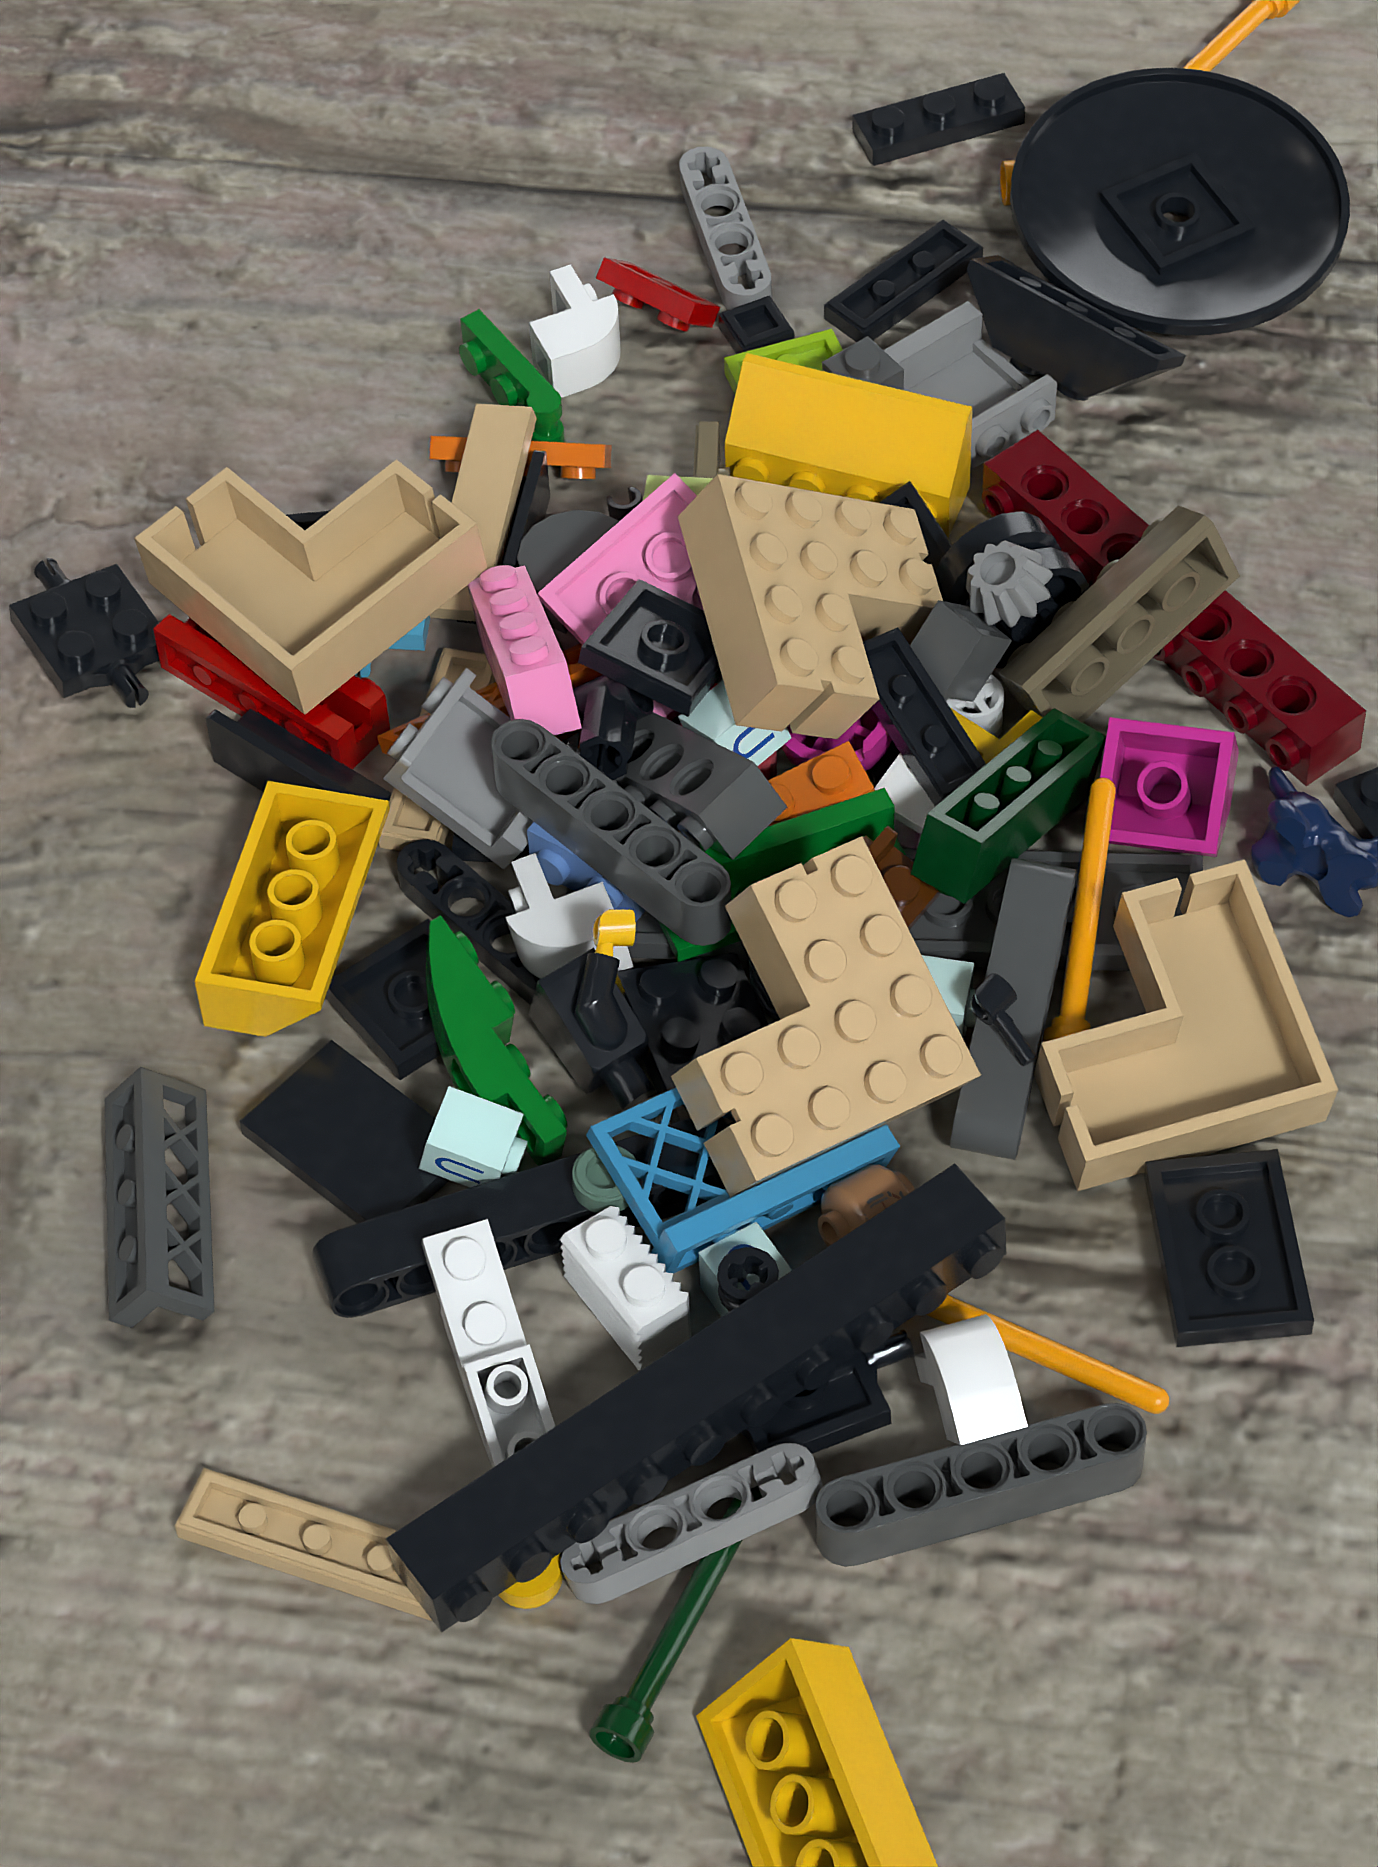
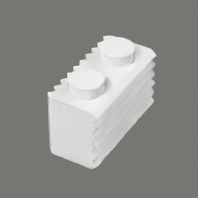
(626, 1287)

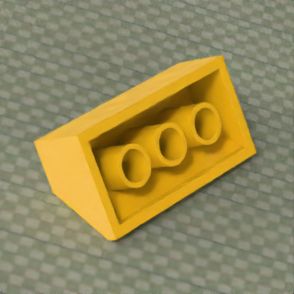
(847, 437)
(288, 908)
(811, 1765)

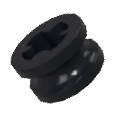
(735, 1269)

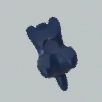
(1311, 843)

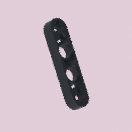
(461, 882)

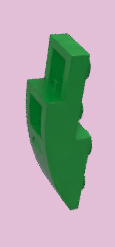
(471, 1030)

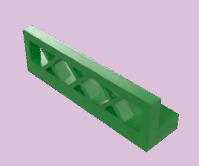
(791, 844)

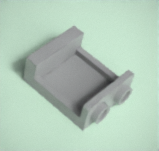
(958, 366)
(451, 770)

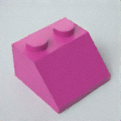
(1169, 785)

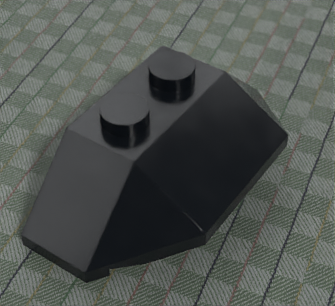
(1061, 334)

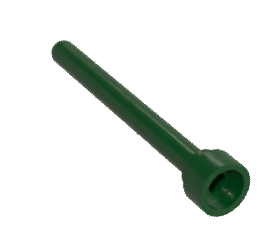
(625, 1726)

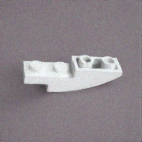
(487, 1340)

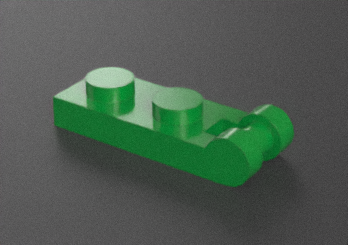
(510, 375)

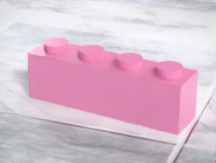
(523, 649)

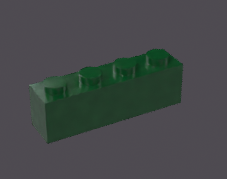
(1008, 805)

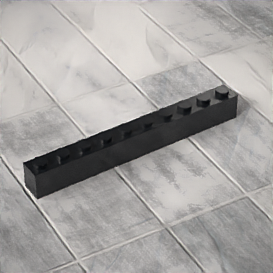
(697, 1398)

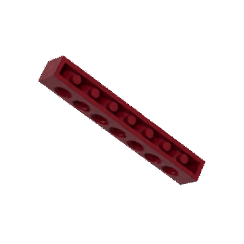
(1221, 653)

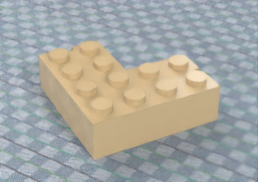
(796, 591)
(317, 599)
(855, 1030)
(1214, 1056)

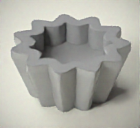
(1007, 583)

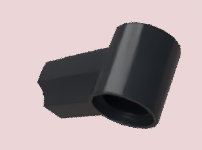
(608, 723)

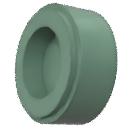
(593, 1183)

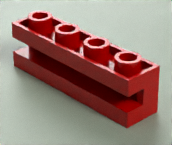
(340, 725)

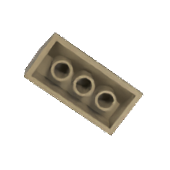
(1122, 617)

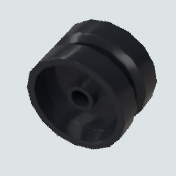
(1028, 532)

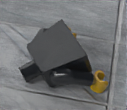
(590, 1019)

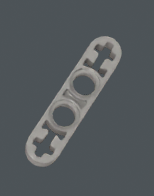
(725, 229)
(696, 1532)

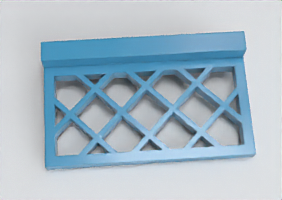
(699, 1227)

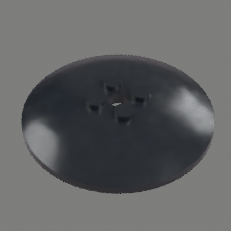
(1189, 142)

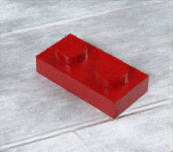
(638, 286)

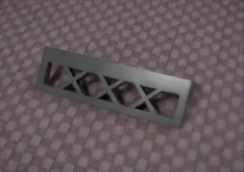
(142, 1188)

